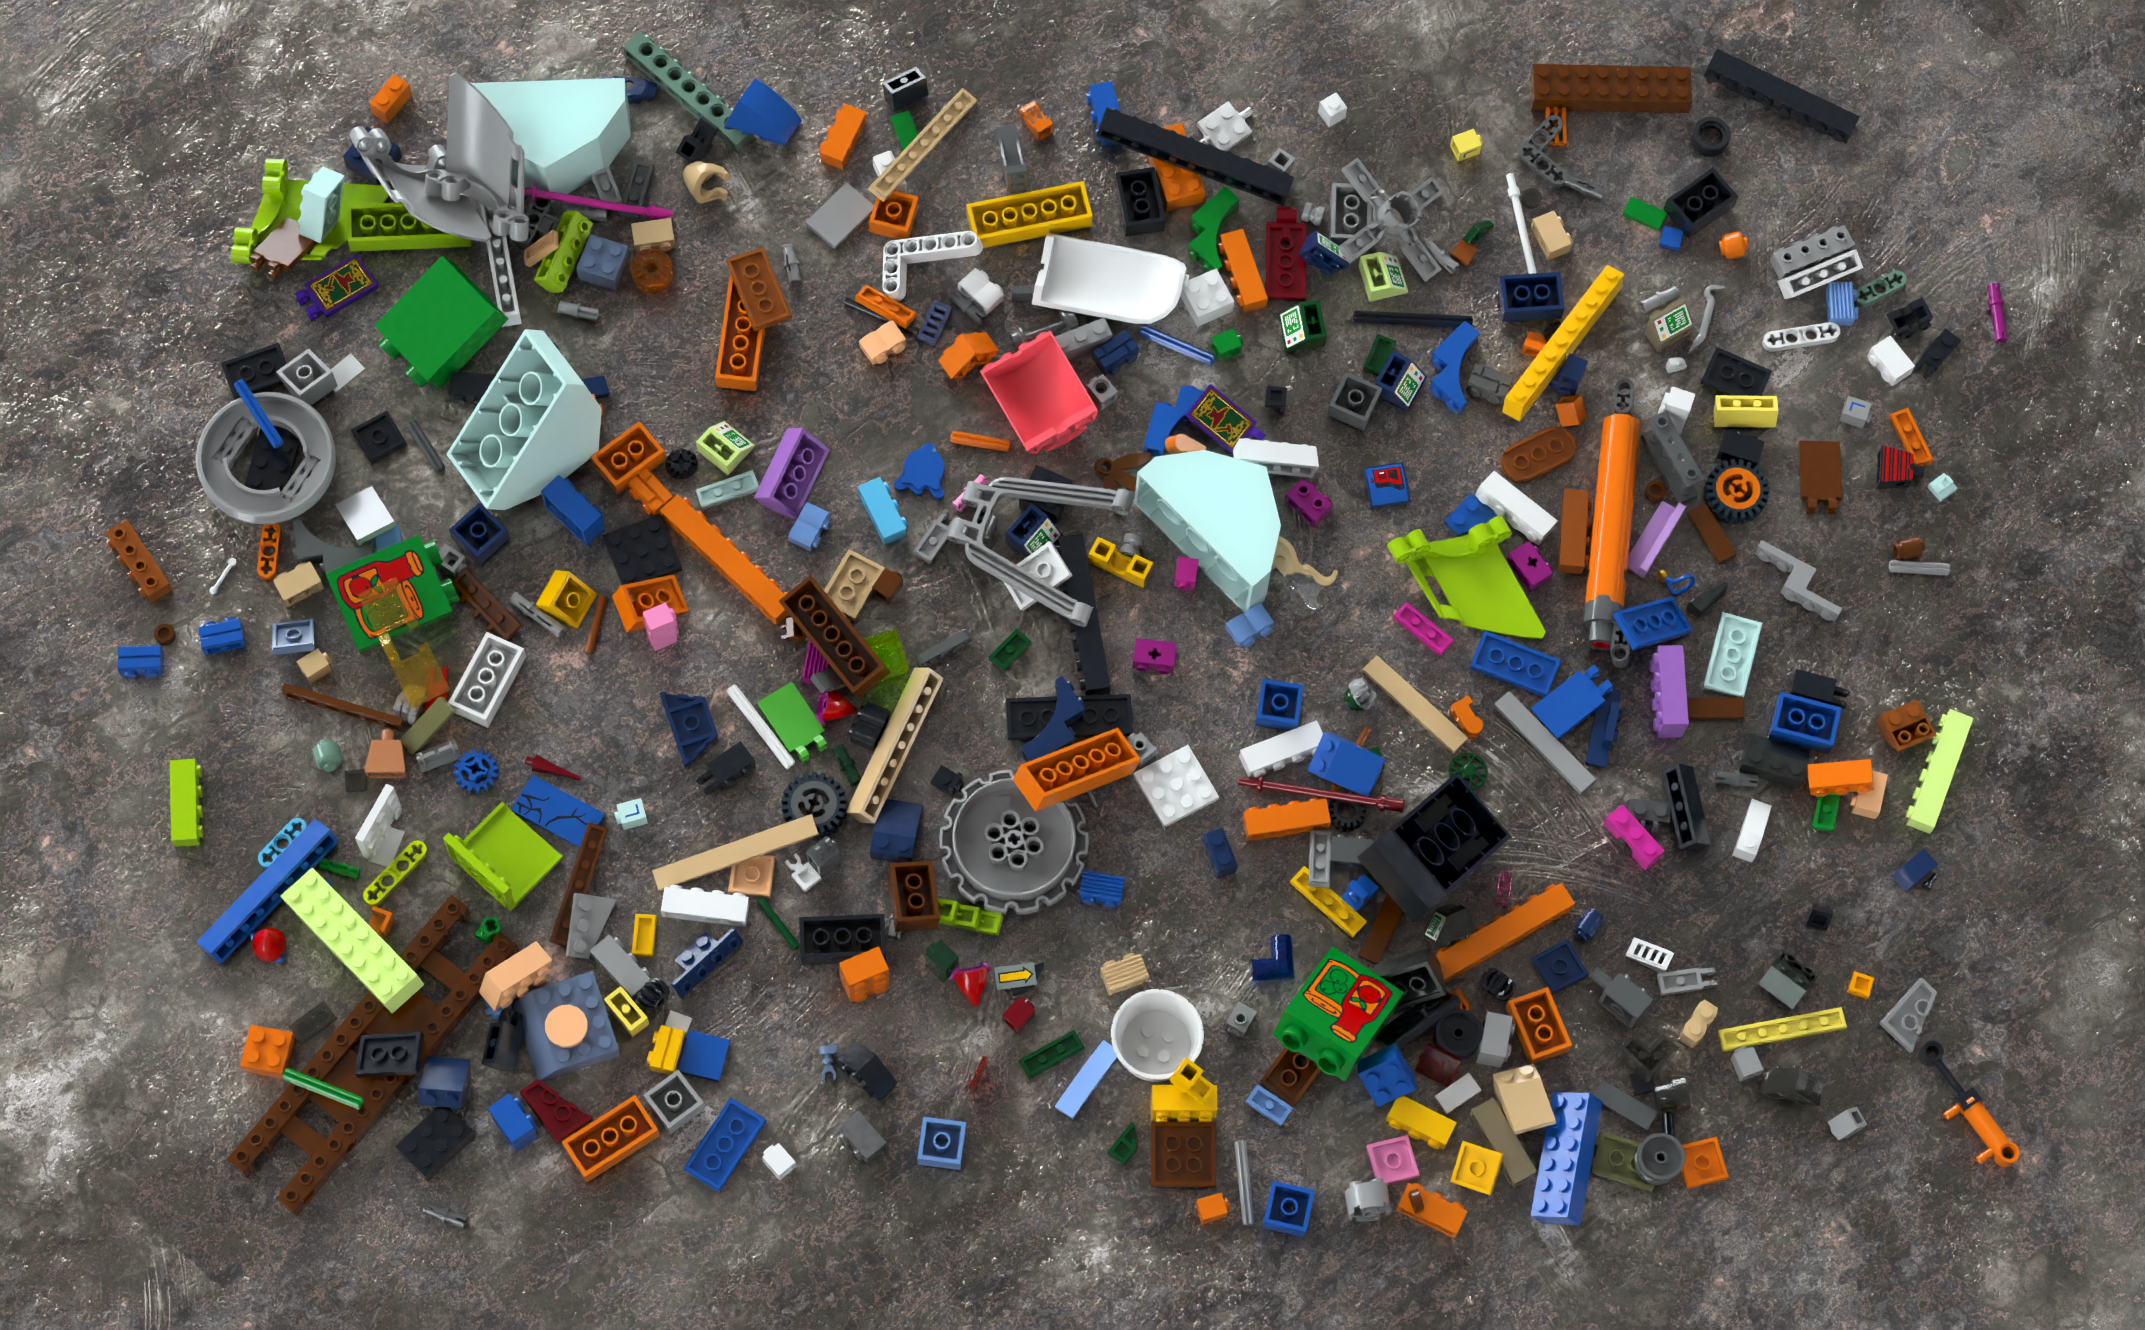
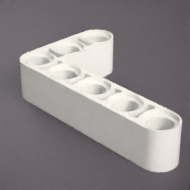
(923, 254)

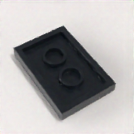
(256, 369)
(1735, 375)
(389, 1054)

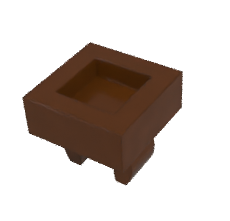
(793, 631)

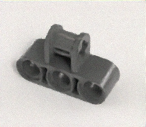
(543, 226)

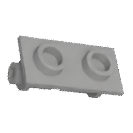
(438, 755)

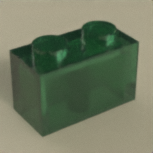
(941, 960)

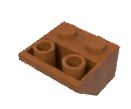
(1905, 726)

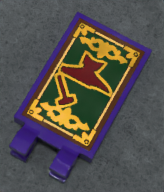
(337, 288)
(1222, 419)

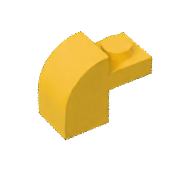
(1188, 1079)

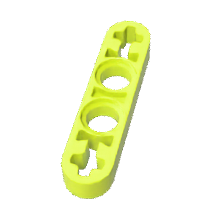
(399, 876)

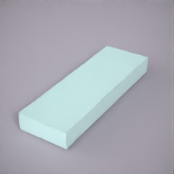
(727, 490)

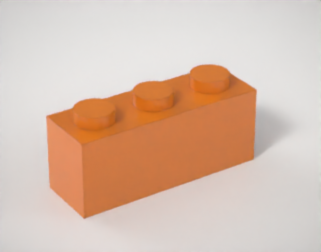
(842, 136)
(1840, 777)
(1437, 1212)

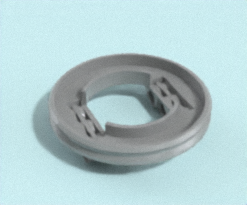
(226, 439)

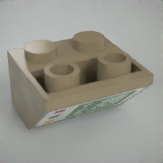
(1669, 325)

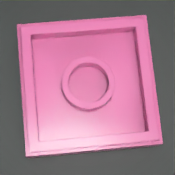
(1393, 1160)

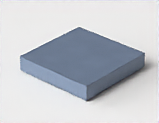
(293, 636)

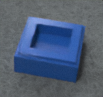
(1671, 238)

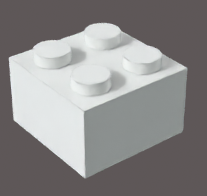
(1207, 297)

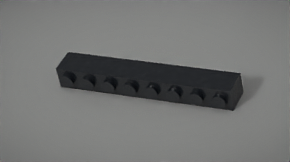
(1781, 96)
(1088, 639)

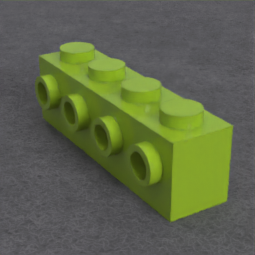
(560, 263)

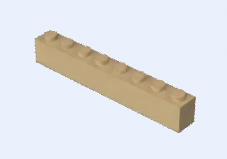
(894, 745)

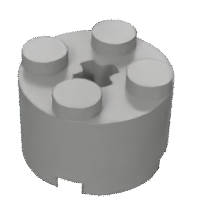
(1367, 1200)

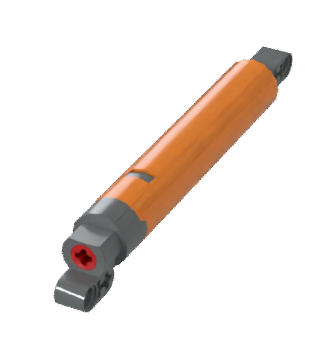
(1612, 526)

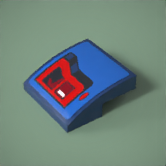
(1386, 485)

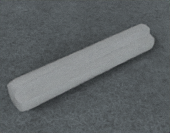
(1919, 567)

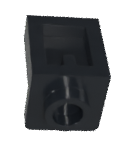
(947, 781)

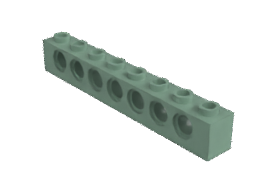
(677, 89)

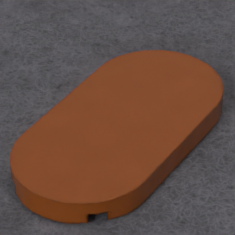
(1538, 454)

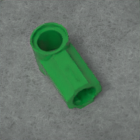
(488, 929)

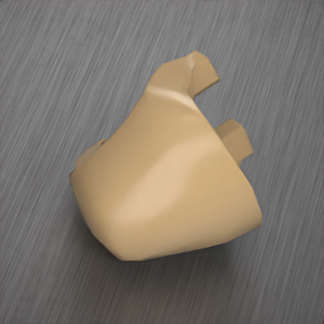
(699, 172)

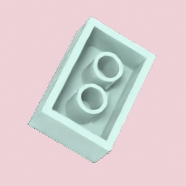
(321, 204)

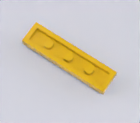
(1329, 904)

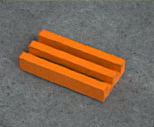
(1556, 111)

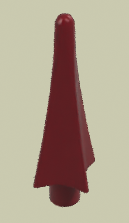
(542, 765)

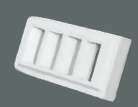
(1654, 965)

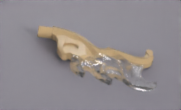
(1298, 577)

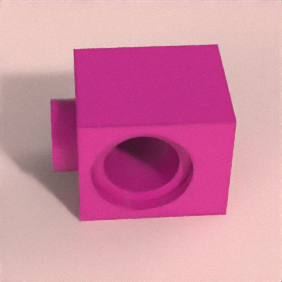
(1186, 573)

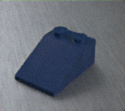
(896, 831)

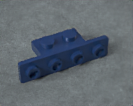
(1604, 730)
(702, 958)

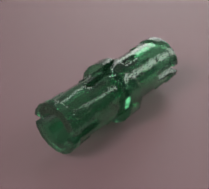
(846, 764)

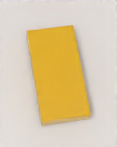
(644, 935)

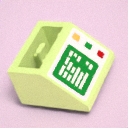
(1382, 276)
(724, 446)

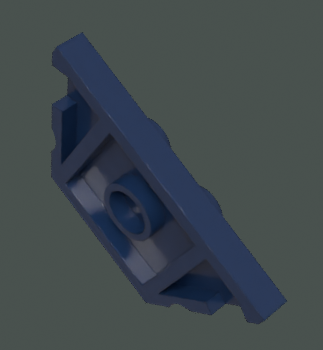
(690, 724)

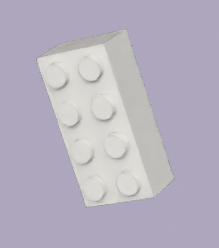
(487, 679)

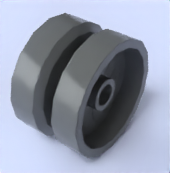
(1665, 1148)

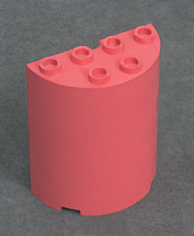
(1040, 394)

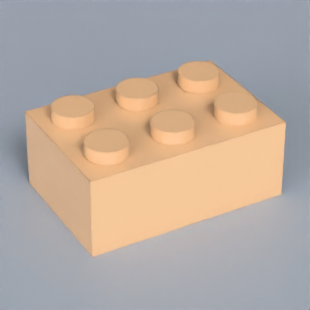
(515, 976)

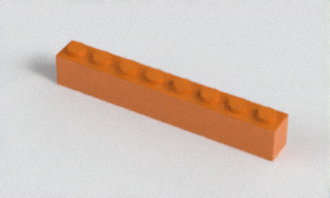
(725, 557)
(1504, 931)

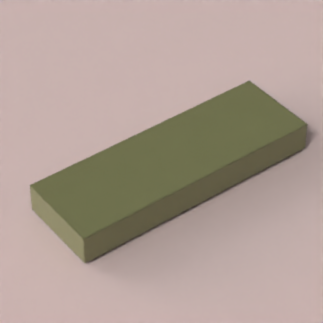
(427, 725)

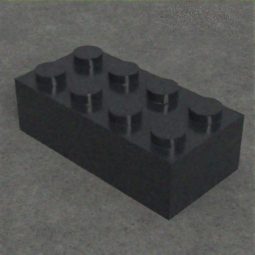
(840, 937)

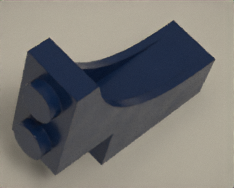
(1056, 733)

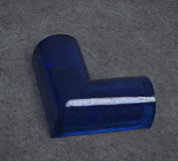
(1280, 964)

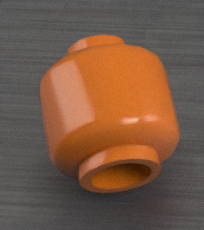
(1733, 245)

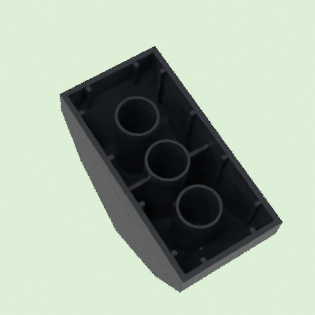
(1434, 847)

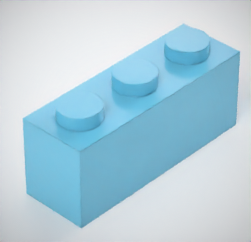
(882, 510)

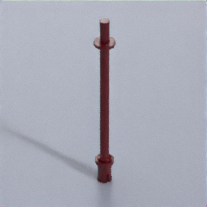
(1382, 802)

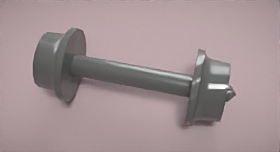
(1067, 322)

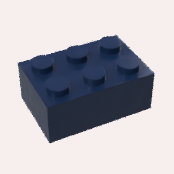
(1530, 297)

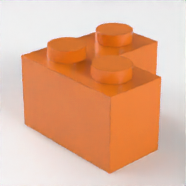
(966, 353)

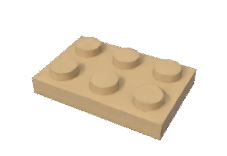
(853, 583)

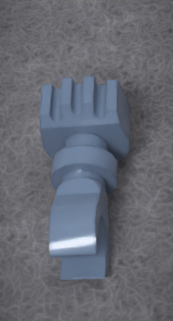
(828, 1051)

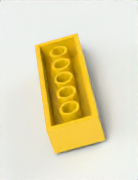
(1030, 214)

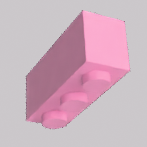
(661, 626)

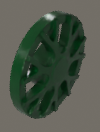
(1468, 770)

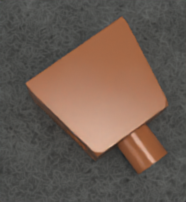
(386, 757)

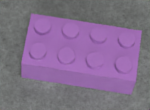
(1669, 691)

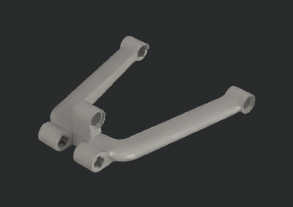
(984, 523)

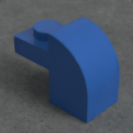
(1360, 893)

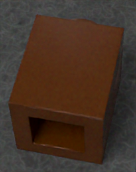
(887, 585)

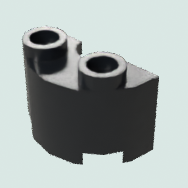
(1911, 318)

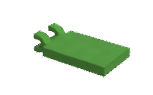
(793, 721)

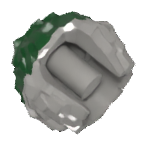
(1360, 695)

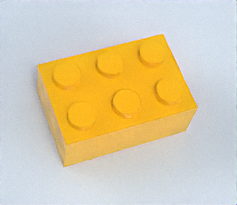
(1171, 1104)

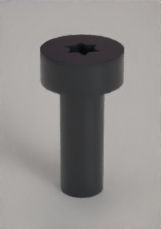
(1927, 884)

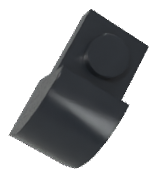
(698, 144)

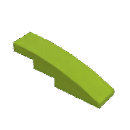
(969, 917)

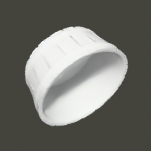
(1156, 1033)

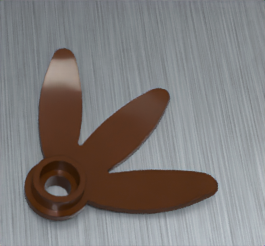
(1114, 469)

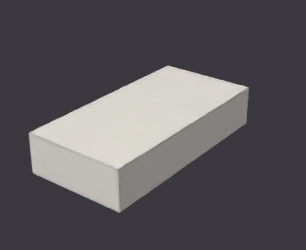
(1457, 1093)

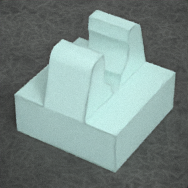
(1942, 487)

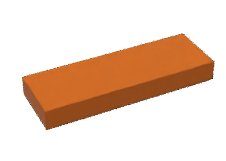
(885, 306)
(1911, 436)

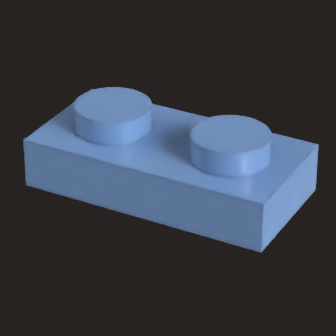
(1269, 1105)

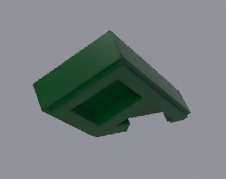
(1476, 231)
(1124, 1146)

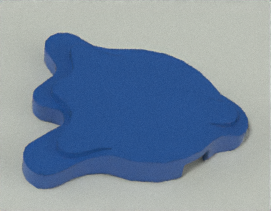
(922, 471)

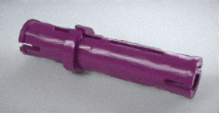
(1996, 304)

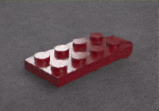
(1283, 267)

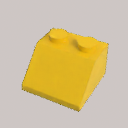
(566, 598)

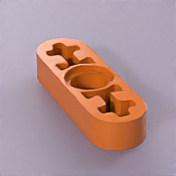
(262, 558)

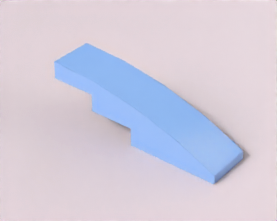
(1087, 1080)

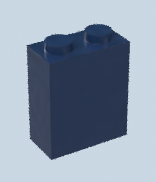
(444, 1082)

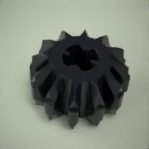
(1497, 984)
(652, 996)

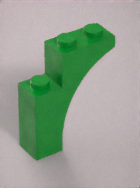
(1208, 223)

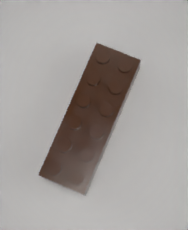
(834, 636)

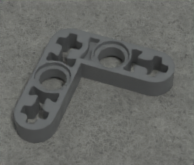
(1537, 150)

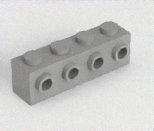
(1811, 251)

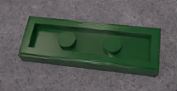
(1051, 1054)

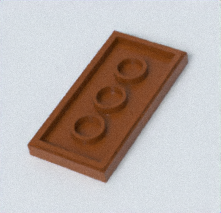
(758, 289)

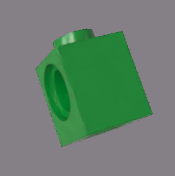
(1226, 344)

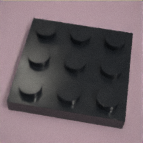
(642, 551)

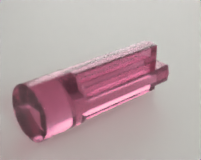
(1504, 889)

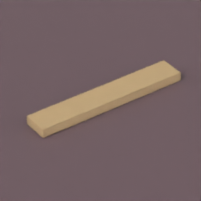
(1415, 704)

